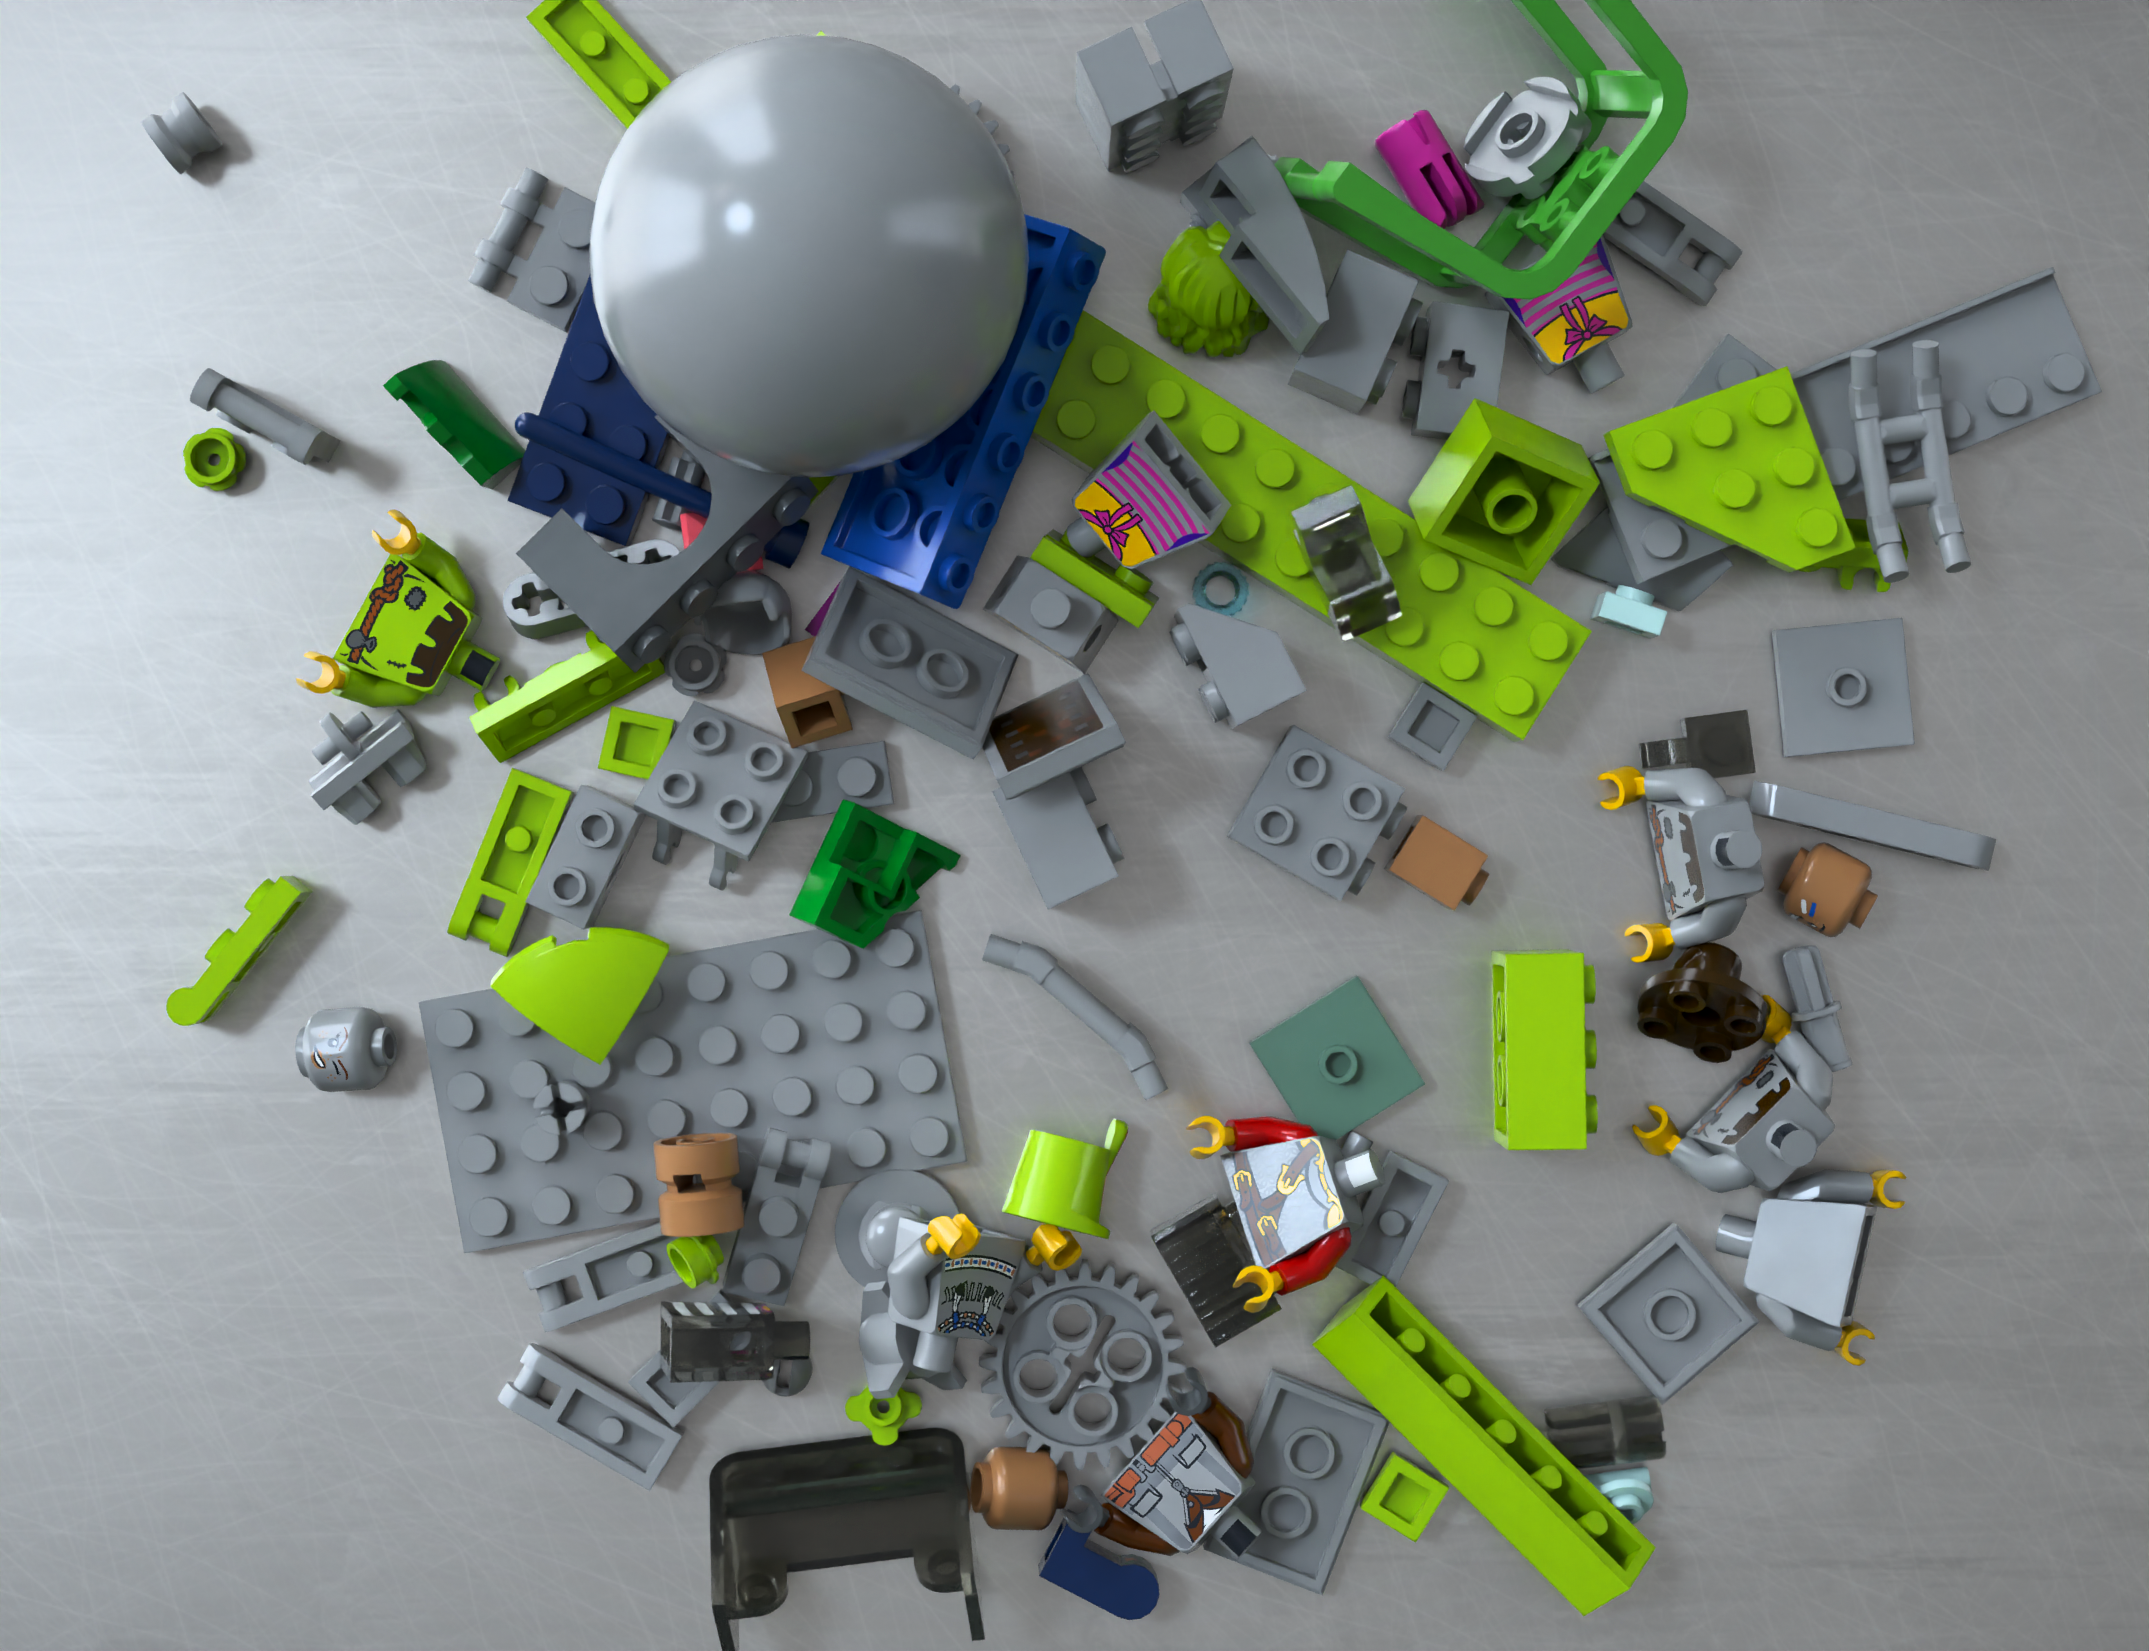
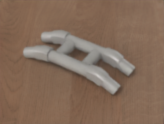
(1937, 485)
(1045, 971)

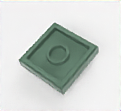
(1337, 1061)

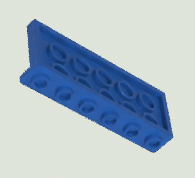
(934, 509)

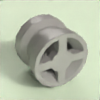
(181, 133)

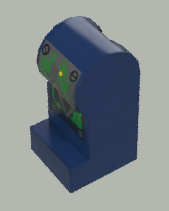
(1113, 1582)

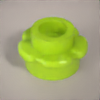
(197, 455)
(696, 1259)

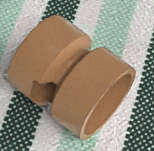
(704, 1207)

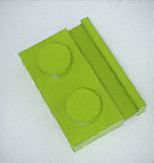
(1120, 590)

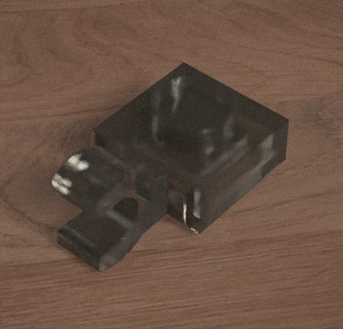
(1708, 742)

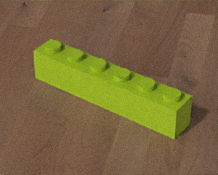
(1484, 1446)

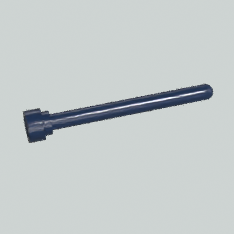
(780, 549)

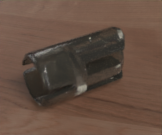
(1608, 1431)

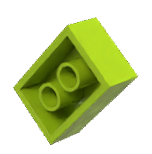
(1542, 1049)

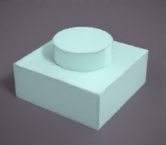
(1629, 611)

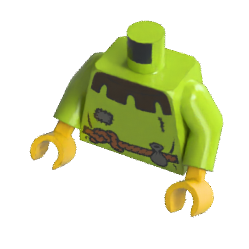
(408, 630)

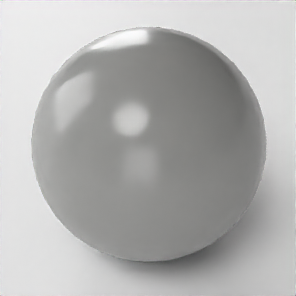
(808, 256)

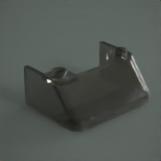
(840, 1508)

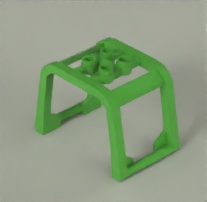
(1563, 220)

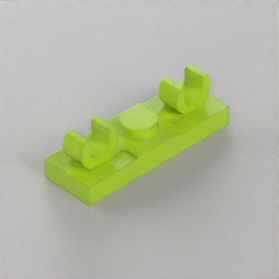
(556, 698)

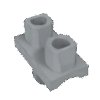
(343, 779)

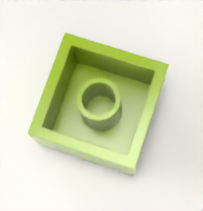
(1503, 492)

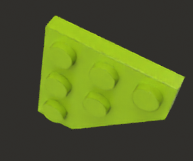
(1738, 471)

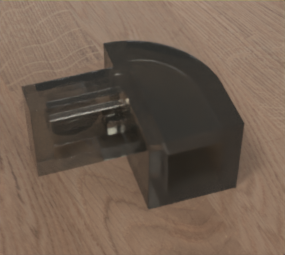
(1345, 563)

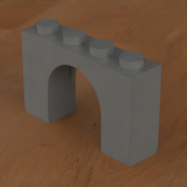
(644, 605)

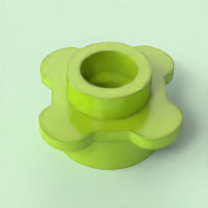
(883, 1425)

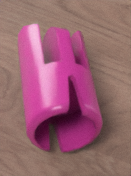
(1428, 170)

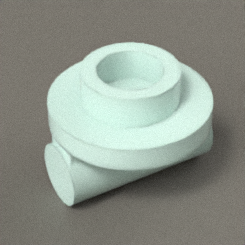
(1627, 1490)

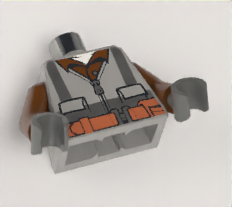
(1180, 1483)

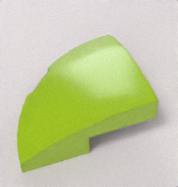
(583, 987)

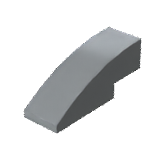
(1268, 243)

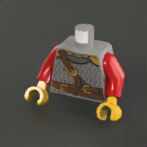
(1291, 1198)

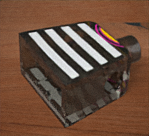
(699, 1337)

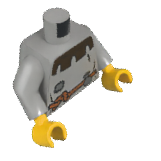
(1702, 854)
(1761, 1124)

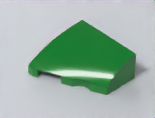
(458, 421)
(866, 874)

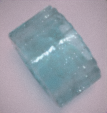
(1223, 570)

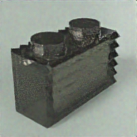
(1205, 1257)

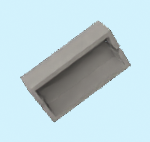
(1143, 105)

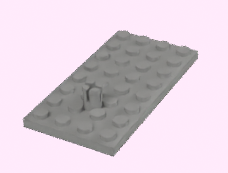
(723, 1042)

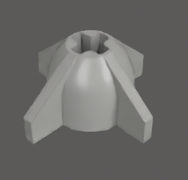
(891, 1347)

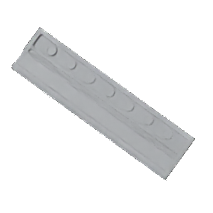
(1999, 365)

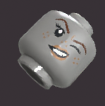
(345, 1049)

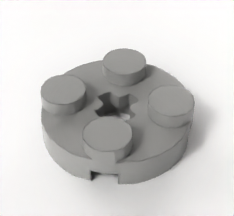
(1551, 128)

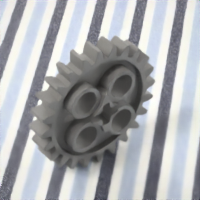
(1132, 1392)

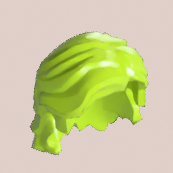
(1201, 297)

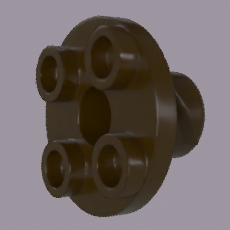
(1703, 1004)

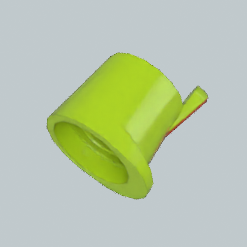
(1064, 1180)

